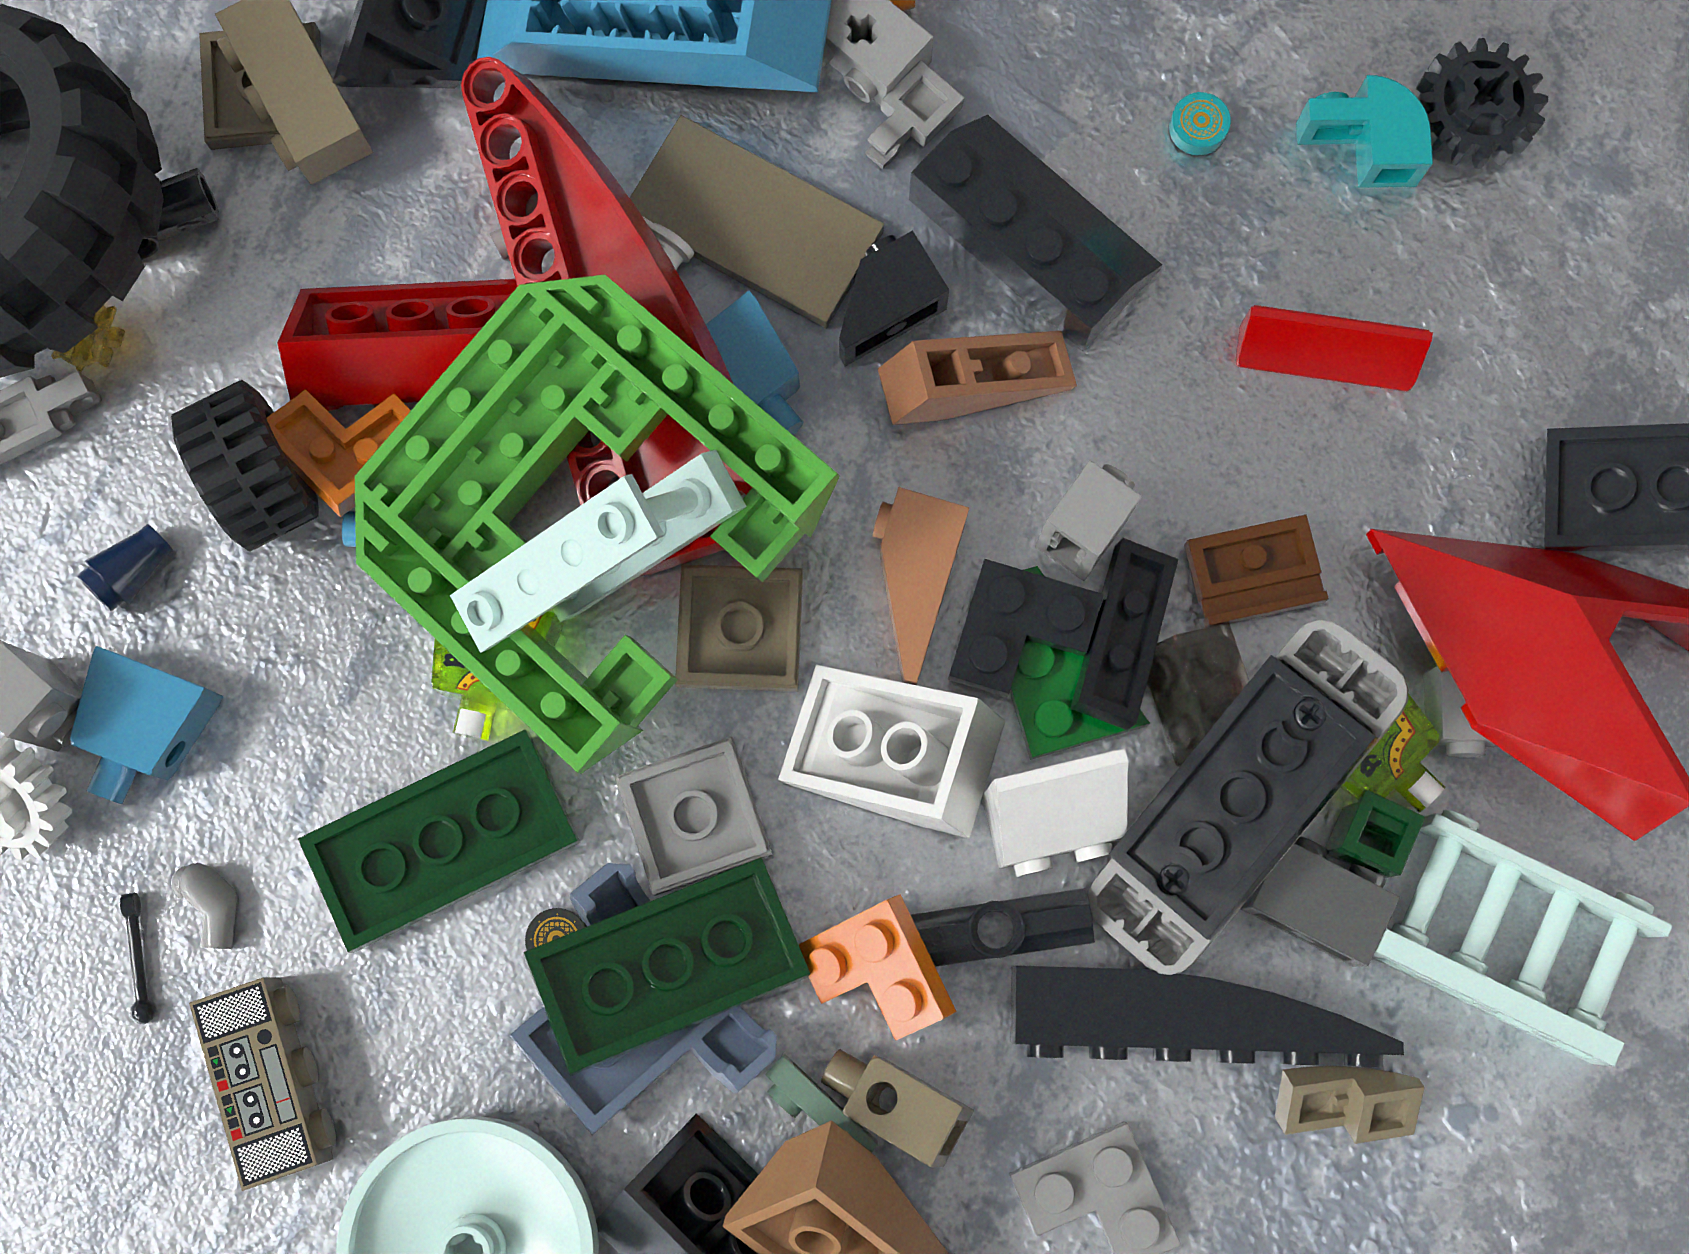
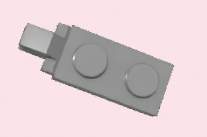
(41, 411)

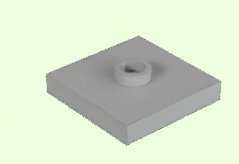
(693, 815)

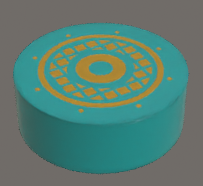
(1199, 123)

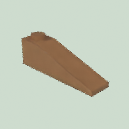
(828, 1199)

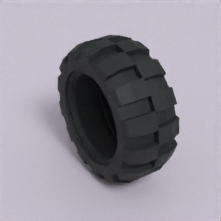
(80, 196)

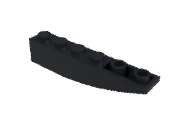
(1177, 1014)

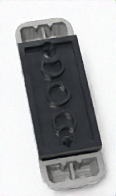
(1246, 795)

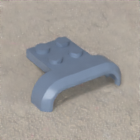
(726, 1044)

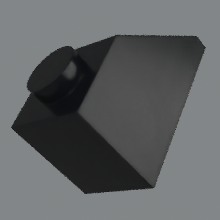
(890, 296)

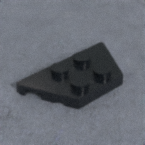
(409, 43)

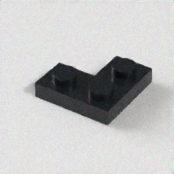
(1017, 607)

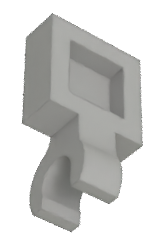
(915, 109)

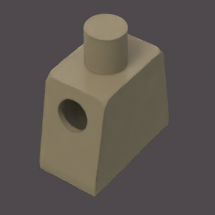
(924, 1119)

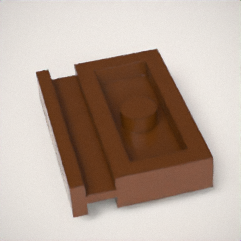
(1256, 571)

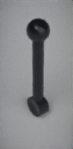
(142, 1010)

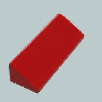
(1332, 348)

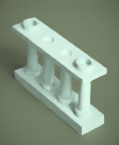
(598, 549)
(1523, 999)

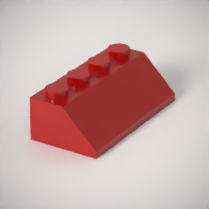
(382, 338)

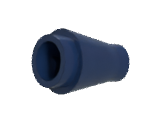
(125, 567)

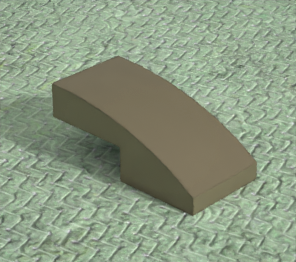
(1363, 1100)

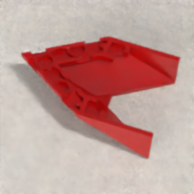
(1538, 668)

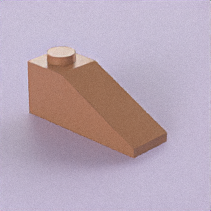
(973, 374)
(916, 563)

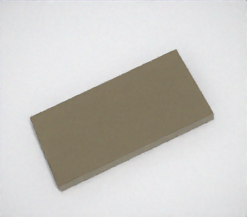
(756, 221)

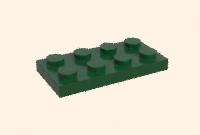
(438, 841)
(665, 965)

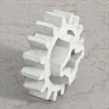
(28, 803)

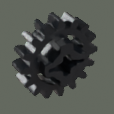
(1498, 126)

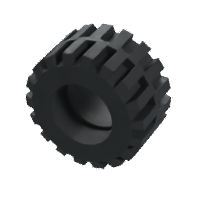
(241, 466)

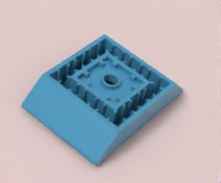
(663, 40)

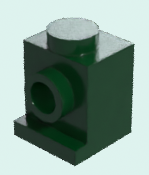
(1375, 834)

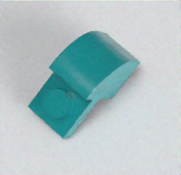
(1384, 125)

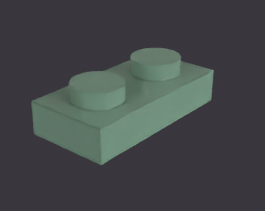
(799, 1092)

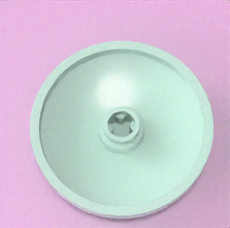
(469, 1191)

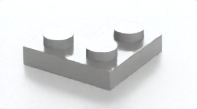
(1103, 1177)

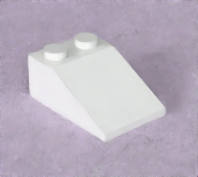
(894, 749)
(1058, 812)

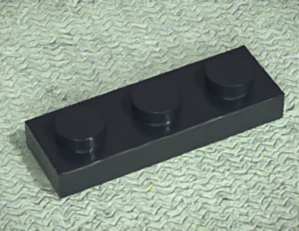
(1125, 634)

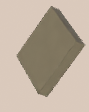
(226, 110)
(739, 628)

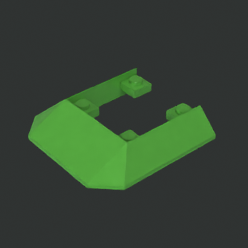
(496, 428)

